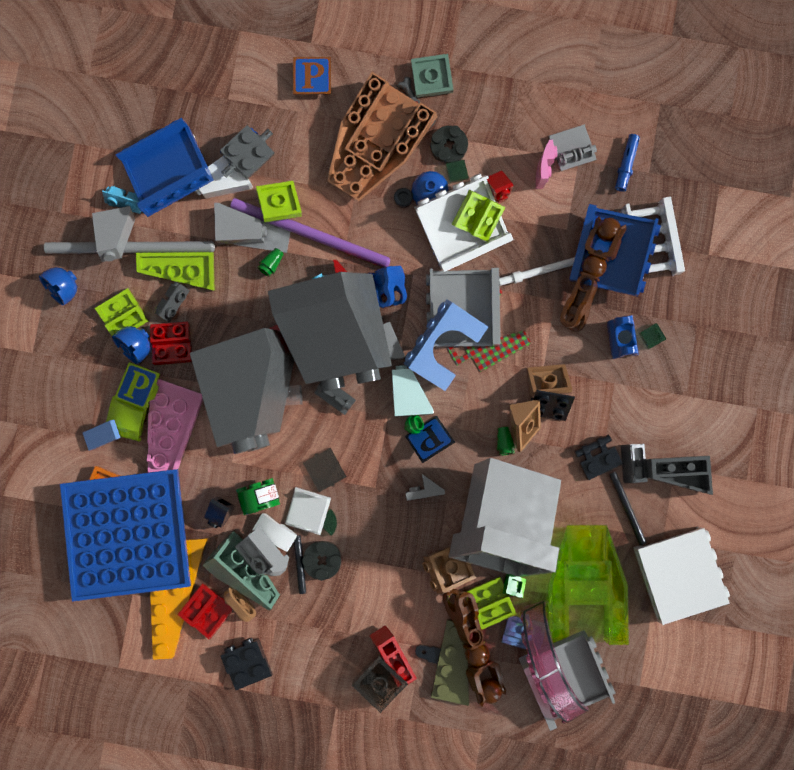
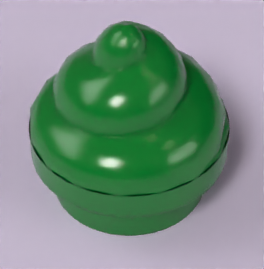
(414, 424)

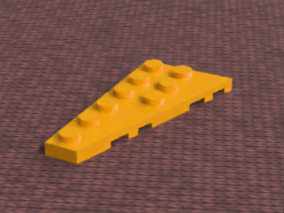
(168, 603)

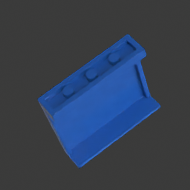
(165, 167)
(628, 268)

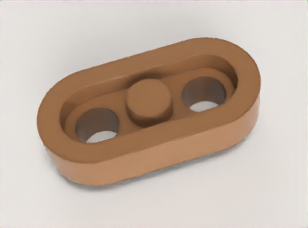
(239, 604)

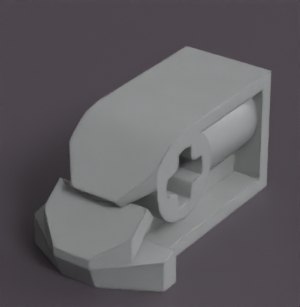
(262, 554)

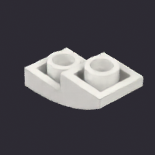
(277, 533)

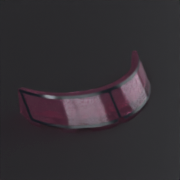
(545, 665)

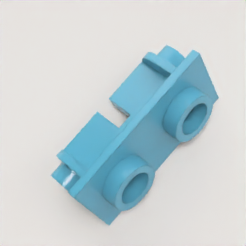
(115, 197)

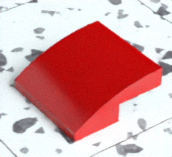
(205, 611)

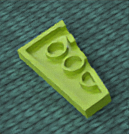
(182, 267)

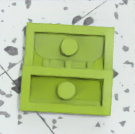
(478, 215)
(121, 312)
(491, 602)

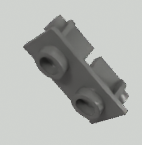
(167, 308)
(337, 398)

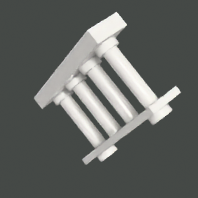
(669, 229)

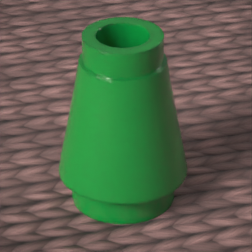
(270, 262)
(505, 442)

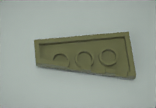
(450, 676)

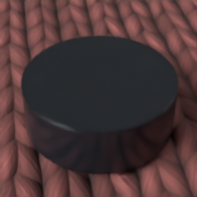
(403, 197)

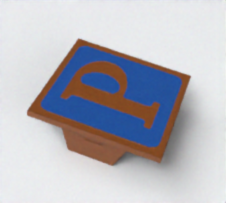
(311, 75)

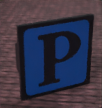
(430, 440)

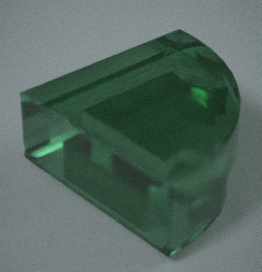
(330, 522)

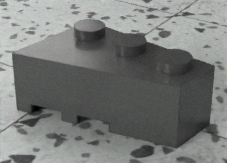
(684, 472)

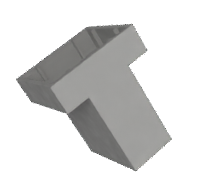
(509, 520)

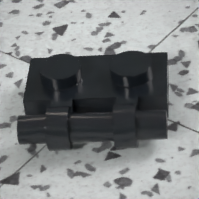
(601, 462)

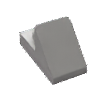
(430, 489)

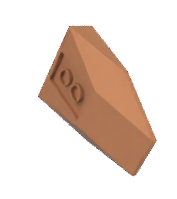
(376, 137)

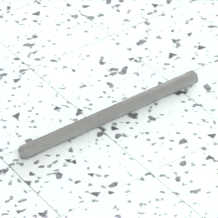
(131, 247)

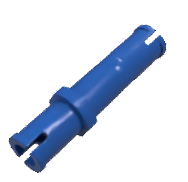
(625, 170)

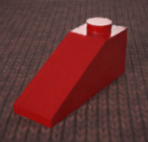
(392, 653)

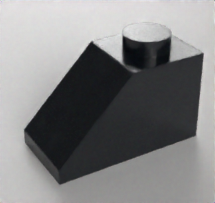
(218, 512)

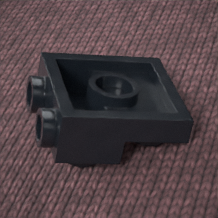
(246, 663)

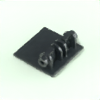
(553, 405)

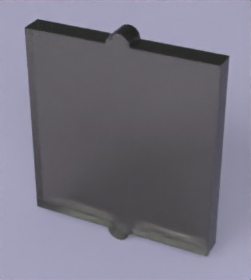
(324, 469)

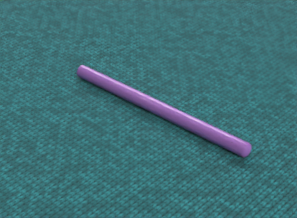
(315, 235)

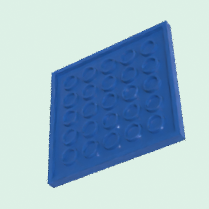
(125, 535)

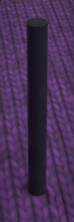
(628, 509)

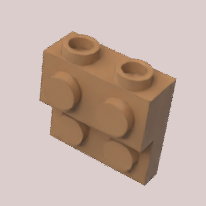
(446, 571)

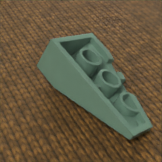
(233, 570)

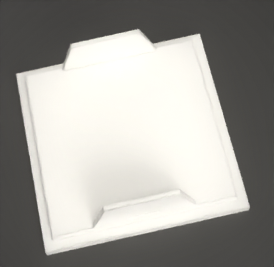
(308, 511)

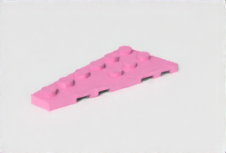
(170, 425)

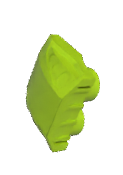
(128, 418)

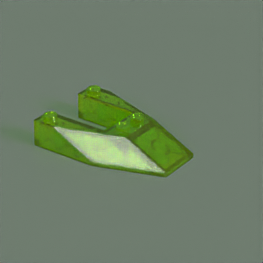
(588, 575)

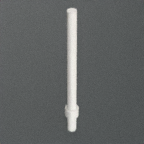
(518, 276)

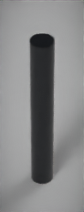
(299, 565)

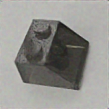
(379, 683)

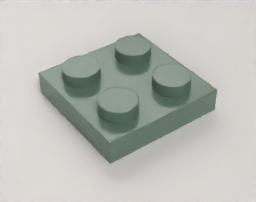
(432, 75)

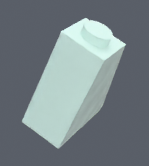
(408, 394)

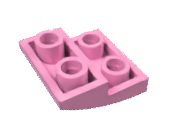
(544, 166)

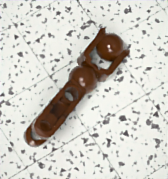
(593, 267)
(477, 654)

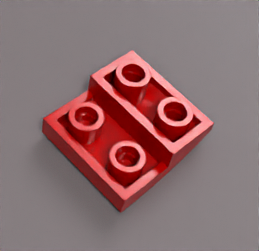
(170, 343)

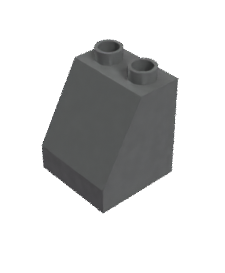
(333, 328)
(245, 387)

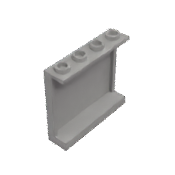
(473, 292)
(581, 670)

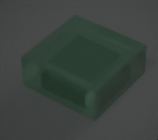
(457, 171)
(652, 336)

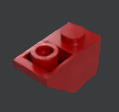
(500, 186)

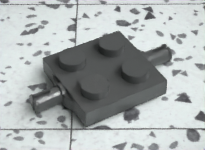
(247, 152)

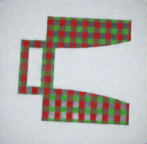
(490, 355)

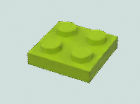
(278, 201)

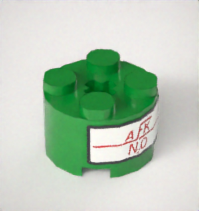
(258, 497)

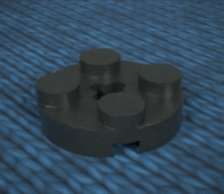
(452, 134)
(322, 571)

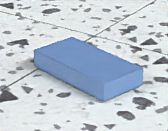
(101, 435)

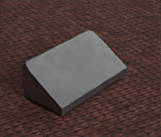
(633, 463)

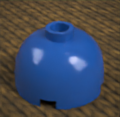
(427, 185)
(60, 284)
(133, 343)

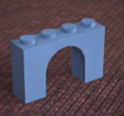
(447, 318)

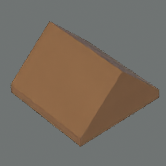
(549, 379)
(524, 422)

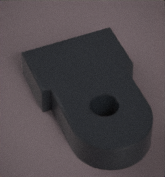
(432, 653)

